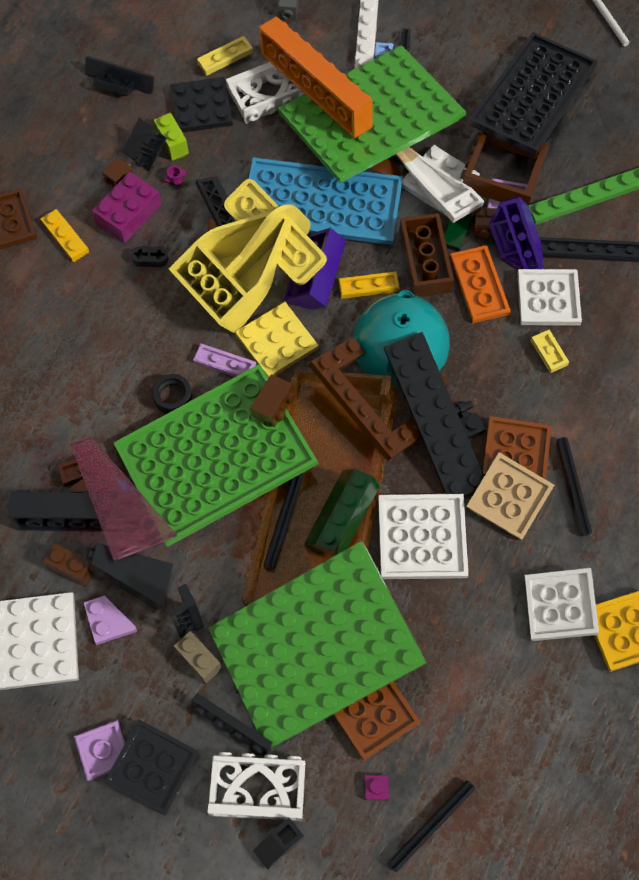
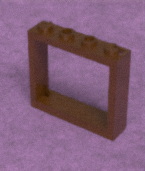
(493, 189)

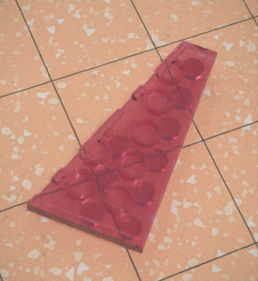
(123, 512)

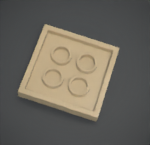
(510, 496)

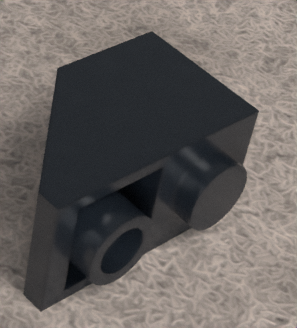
(278, 843)

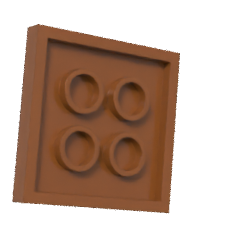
(520, 441)
(377, 720)

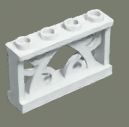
(262, 103)
(229, 805)

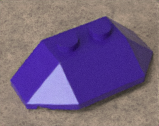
(517, 235)

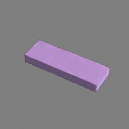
(222, 361)

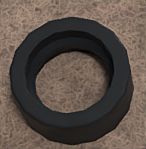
(168, 380)

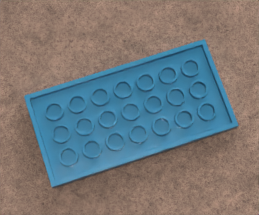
(356, 209)

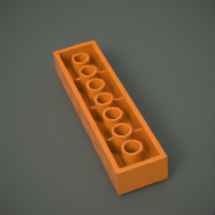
(316, 77)

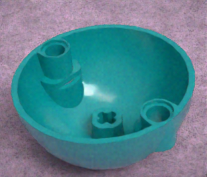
(382, 326)

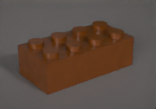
(426, 255)

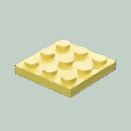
(277, 340)

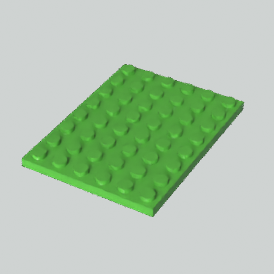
(404, 111)
(213, 455)
(316, 645)

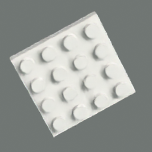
(422, 536)
(38, 641)

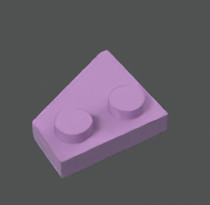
(107, 620)

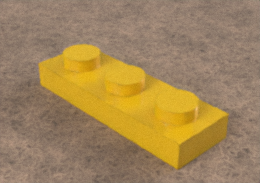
(64, 235)

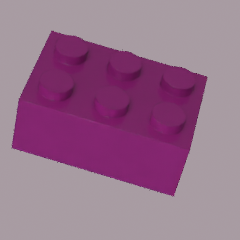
(127, 207)

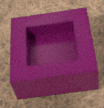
(376, 787)

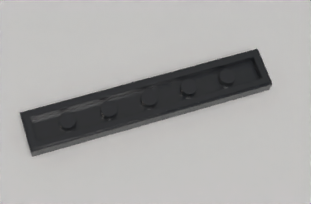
(590, 249)

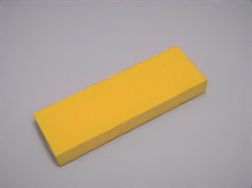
(368, 285)

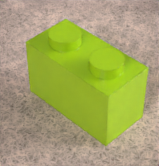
(176, 142)

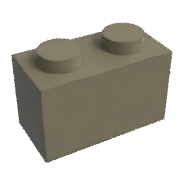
(198, 657)

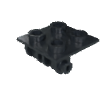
(144, 144)

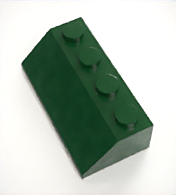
(343, 512)

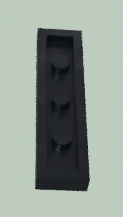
(224, 721)

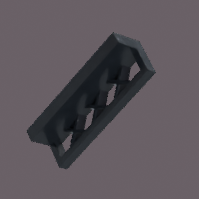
(218, 195)
(186, 615)

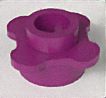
(171, 172)

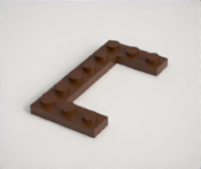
(328, 368)

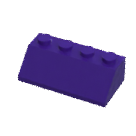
(316, 291)

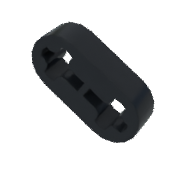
(149, 256)

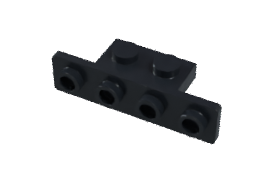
(117, 78)

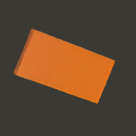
(479, 284)

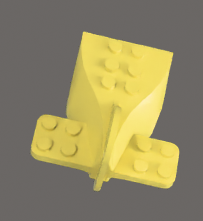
(236, 262)

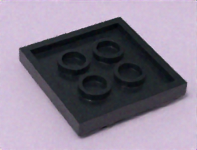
(201, 104)
(151, 767)

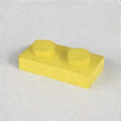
(549, 351)

